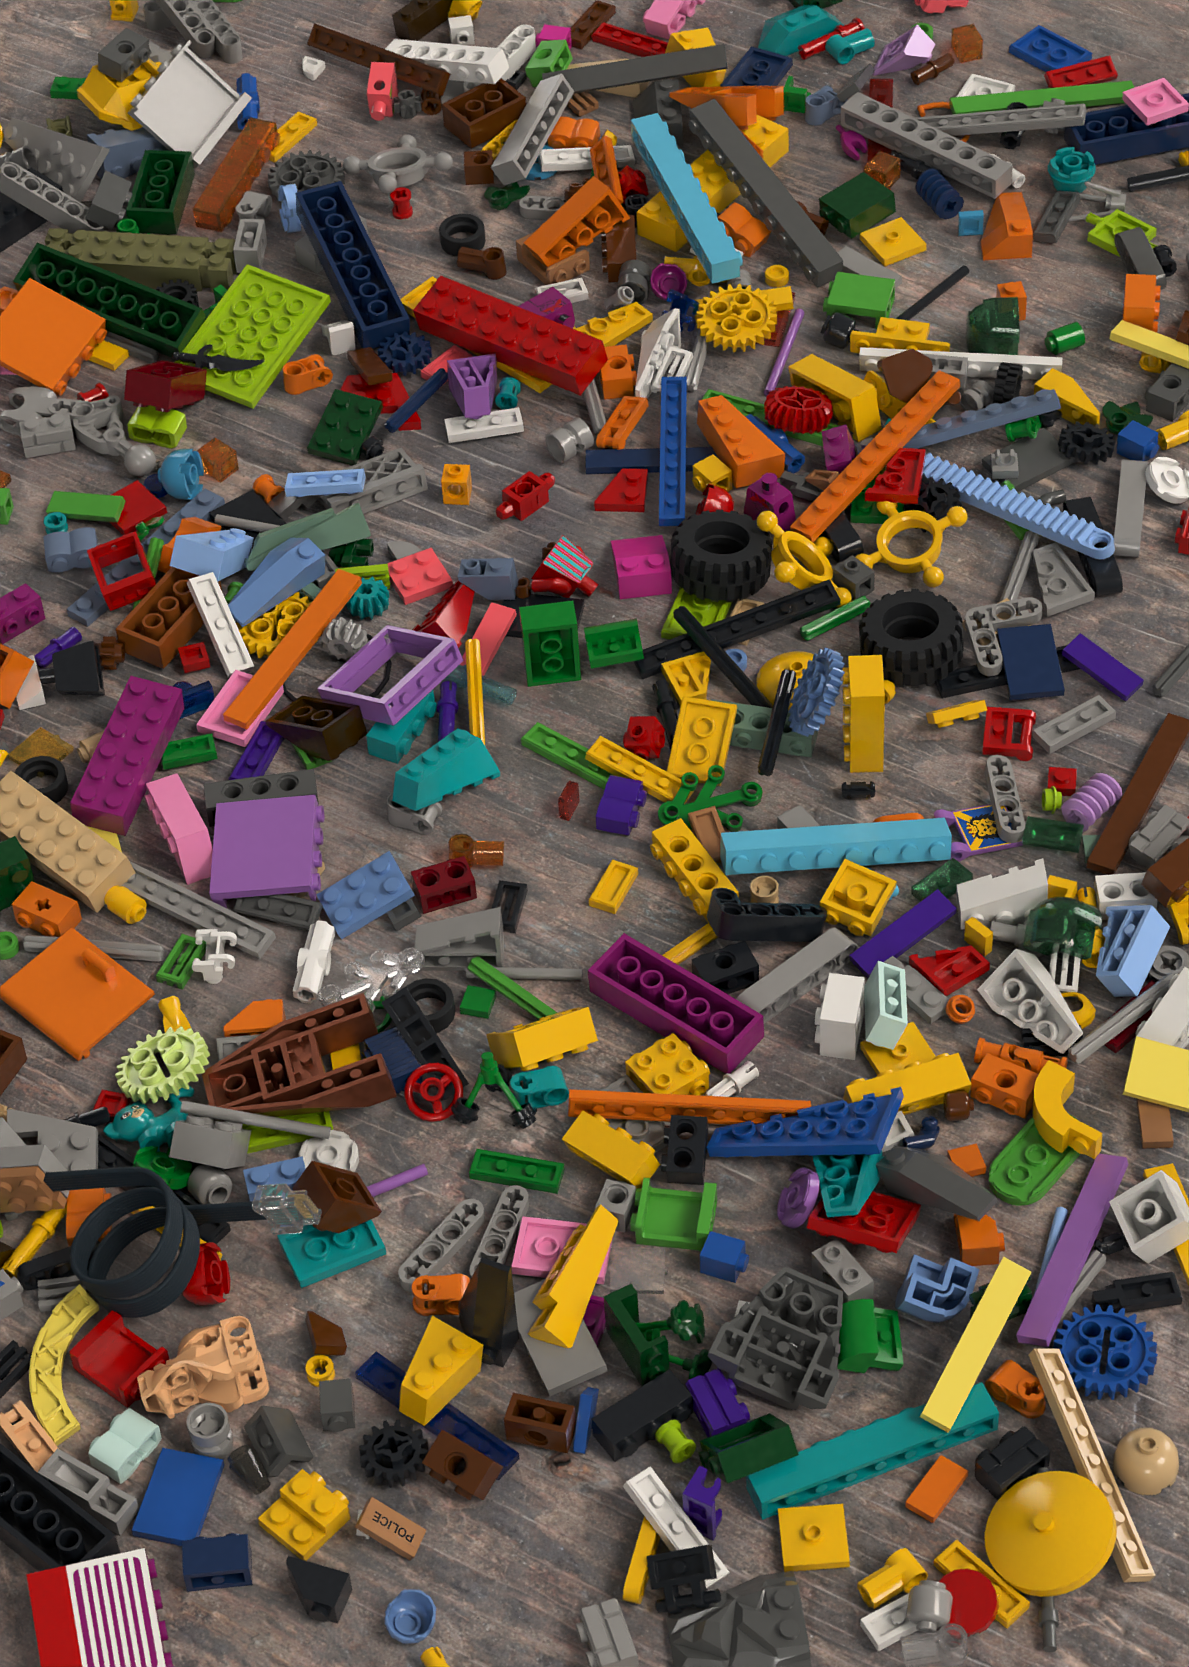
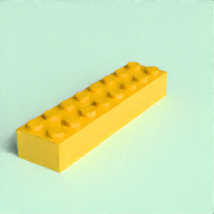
(657, 220)

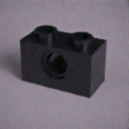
(728, 968)

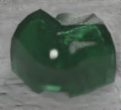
(994, 327)
(1062, 926)

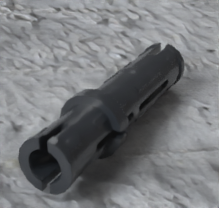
(667, 708)

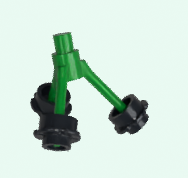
(495, 1079)

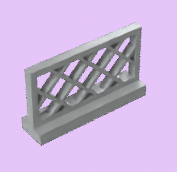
(383, 486)

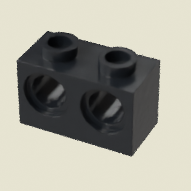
(689, 1149)

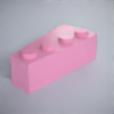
(668, 16)

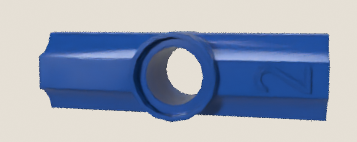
(248, 84)
(793, 457)

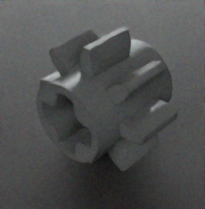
(407, 104)

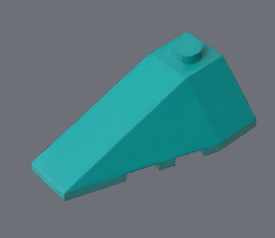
(846, 1181)

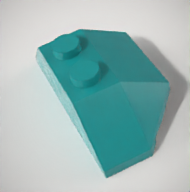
(796, 27)

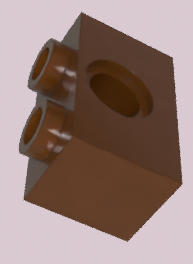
(540, 1422)
(479, 1471)

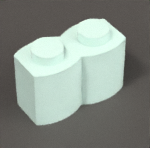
(124, 1445)

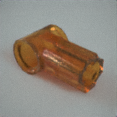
(476, 851)

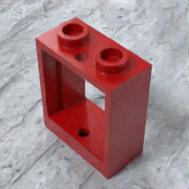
(130, 588)

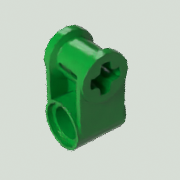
(1023, 428)

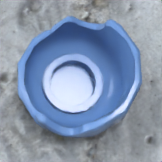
(410, 1616)

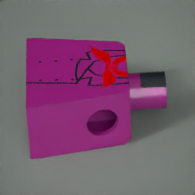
(553, 306)
(771, 496)

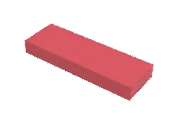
(492, 633)

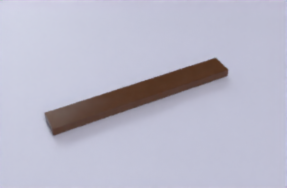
(365, 53)
(1139, 795)

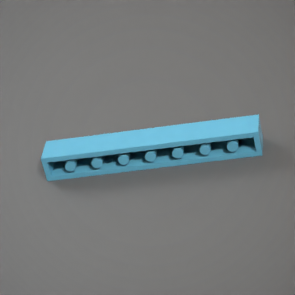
(831, 844)

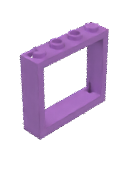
(440, 659)

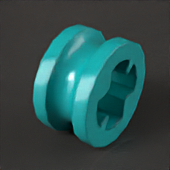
(55, 518)

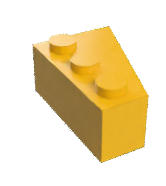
(691, 40)

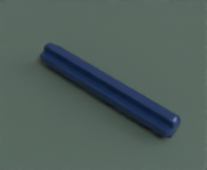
(416, 400)

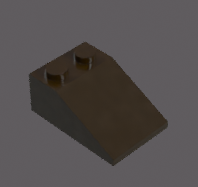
(319, 726)

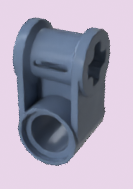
(822, 106)

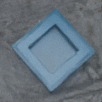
(970, 223)

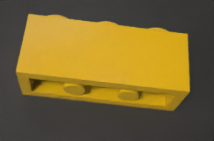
(611, 1149)

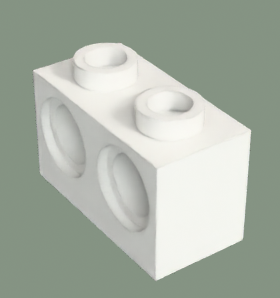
(1121, 891)

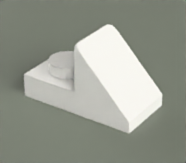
(340, 336)

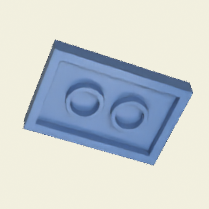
(365, 895)

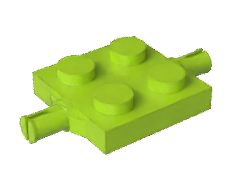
(1117, 222)

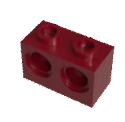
(443, 884)

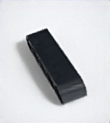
(1101, 573)

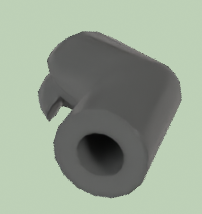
(1053, 497)

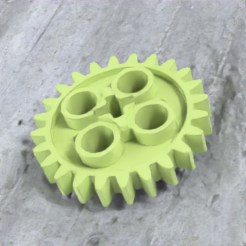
(182, 1053)

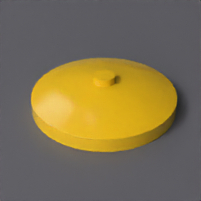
(1050, 1533)

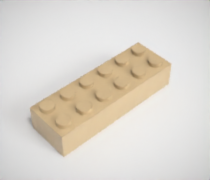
(60, 843)

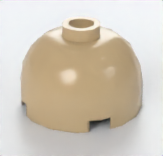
(1146, 1461)

